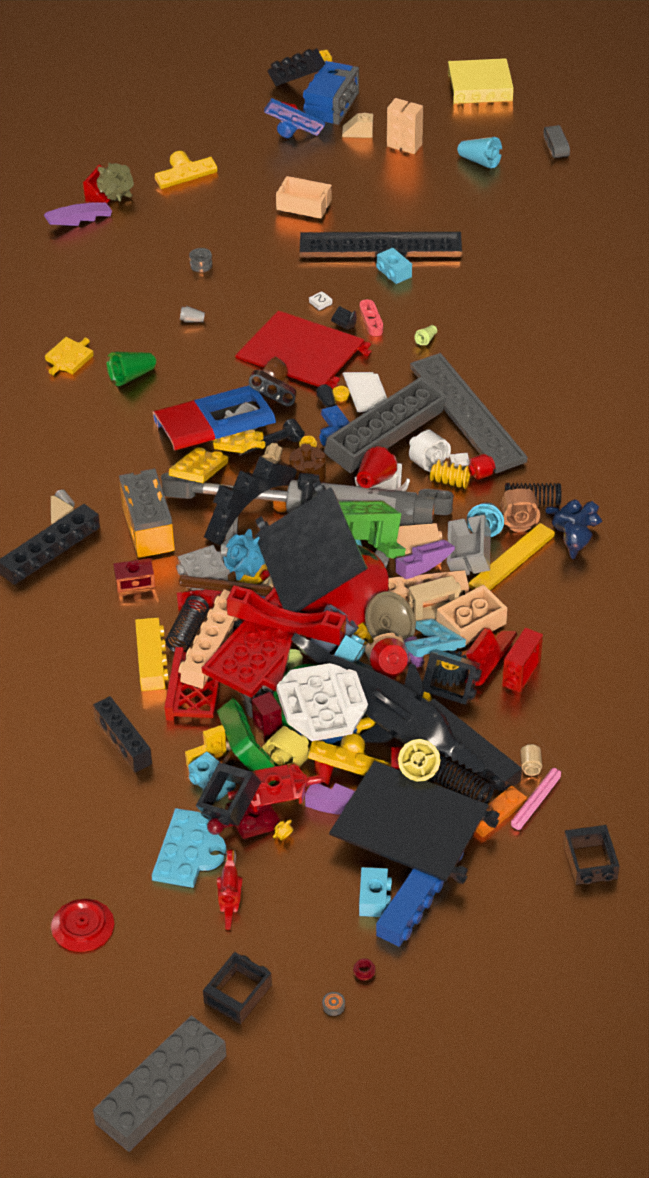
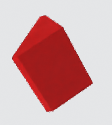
(91, 189)

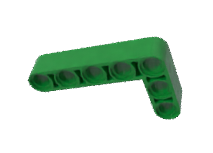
(242, 738)

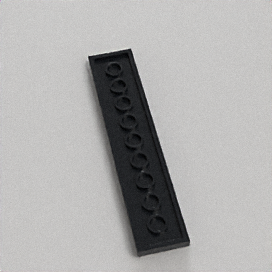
(372, 243)

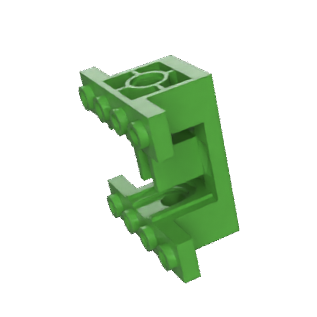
(376, 523)

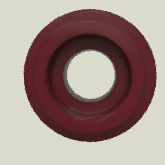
(366, 964)

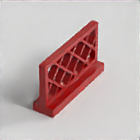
(175, 693)

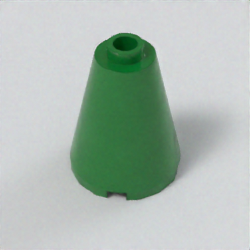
(129, 365)

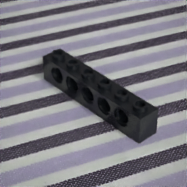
(49, 543)

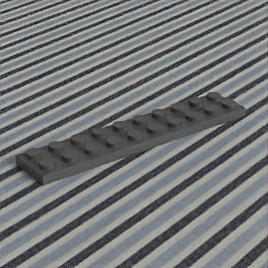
(470, 413)

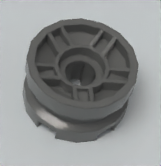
(200, 259)

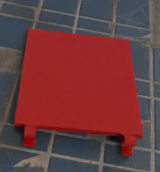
(307, 348)

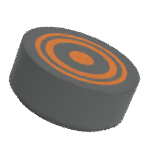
(333, 1003)

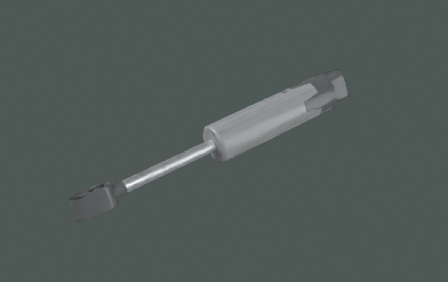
(413, 507)

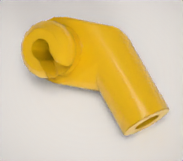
(365, 723)

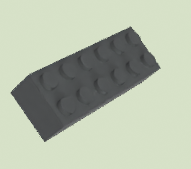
(159, 1083)

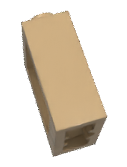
(429, 591)

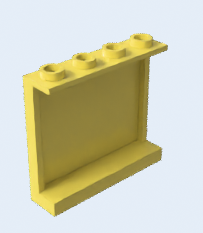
(480, 80)

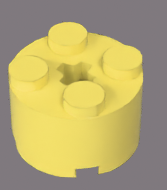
(287, 747)

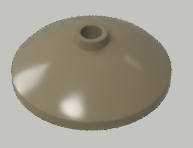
(391, 611)

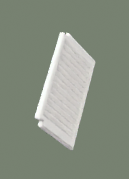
(365, 389)

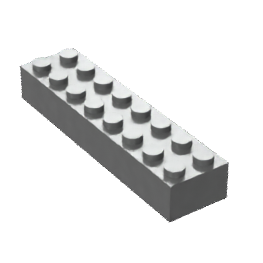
(385, 423)

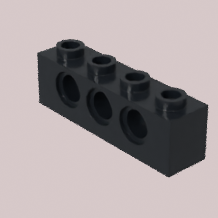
(296, 66)
(122, 734)

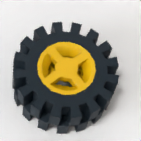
(451, 673)

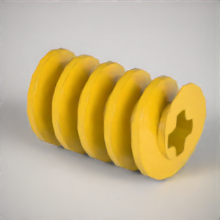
(450, 474)

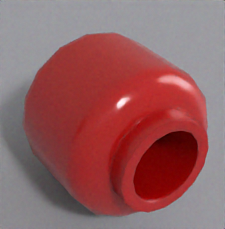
(481, 466)

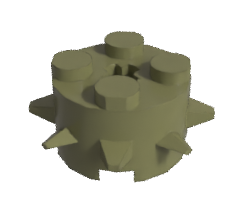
(115, 181)

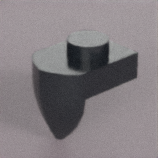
(344, 318)

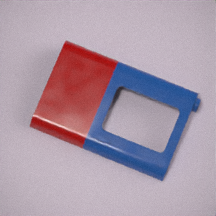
(193, 423)

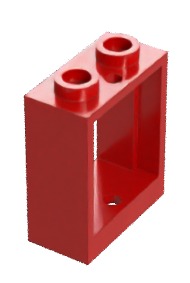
(522, 659)

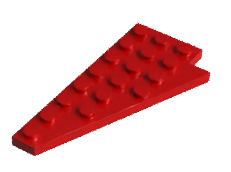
(252, 656)

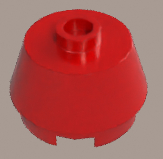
(389, 657)

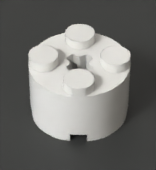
(427, 449)

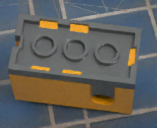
(146, 513)

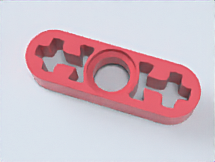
(373, 312)

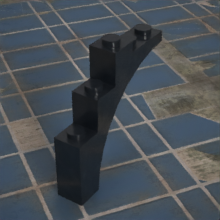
(247, 487)

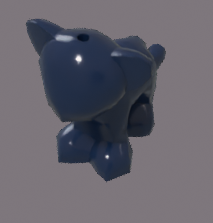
(573, 521)

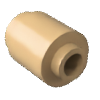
(531, 759)

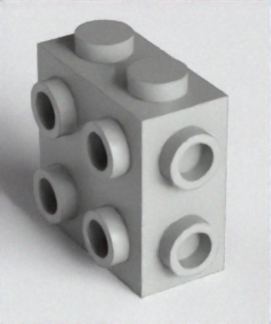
(203, 564)

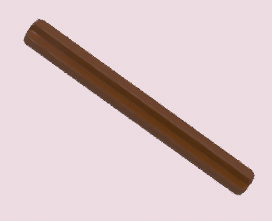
(220, 585)

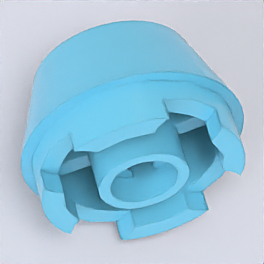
(493, 515)

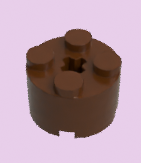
(309, 460)

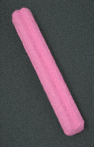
(536, 798)

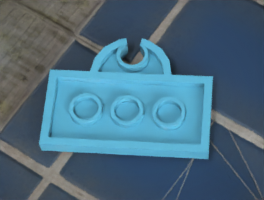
(187, 850)

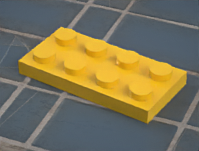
(198, 465)

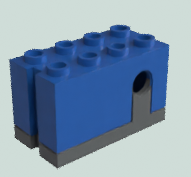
(332, 92)

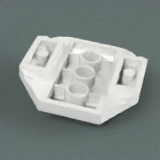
(322, 701)

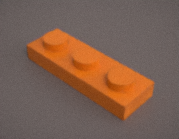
(506, 805)

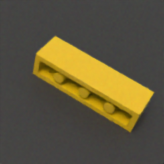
(150, 654)

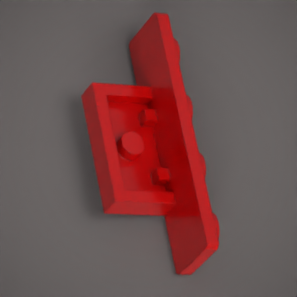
(489, 650)

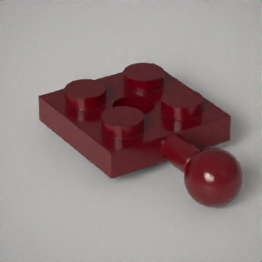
(249, 826)

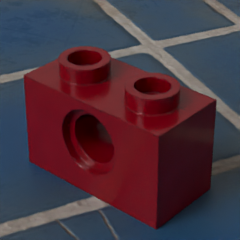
(134, 575)
(266, 715)

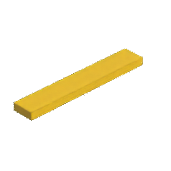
(513, 557)

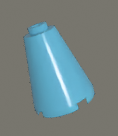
(481, 151)

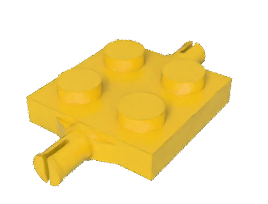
(69, 355)
(240, 441)

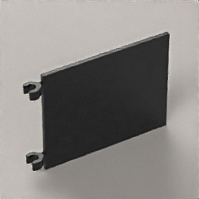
(310, 550)
(412, 822)

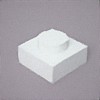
(461, 458)

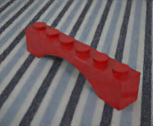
(323, 626)

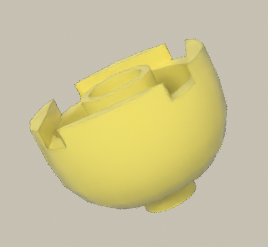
(419, 760)

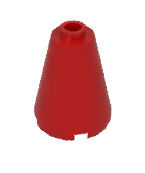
(376, 467)

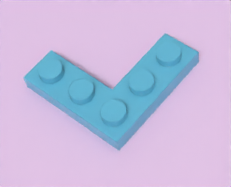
(438, 638)

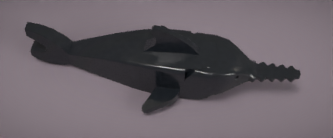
(398, 708)

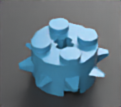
(244, 555)

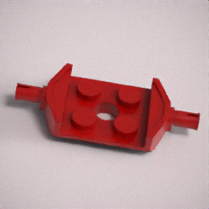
(291, 785)

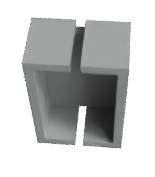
(471, 550)

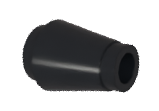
(326, 395)

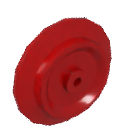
(82, 925)

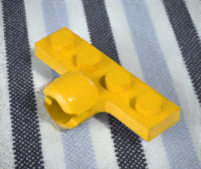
(184, 170)
(347, 756)

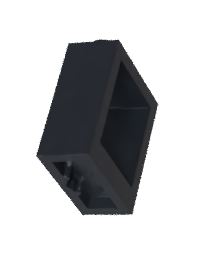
(432, 670)
(242, 800)
(595, 836)
(227, 1005)

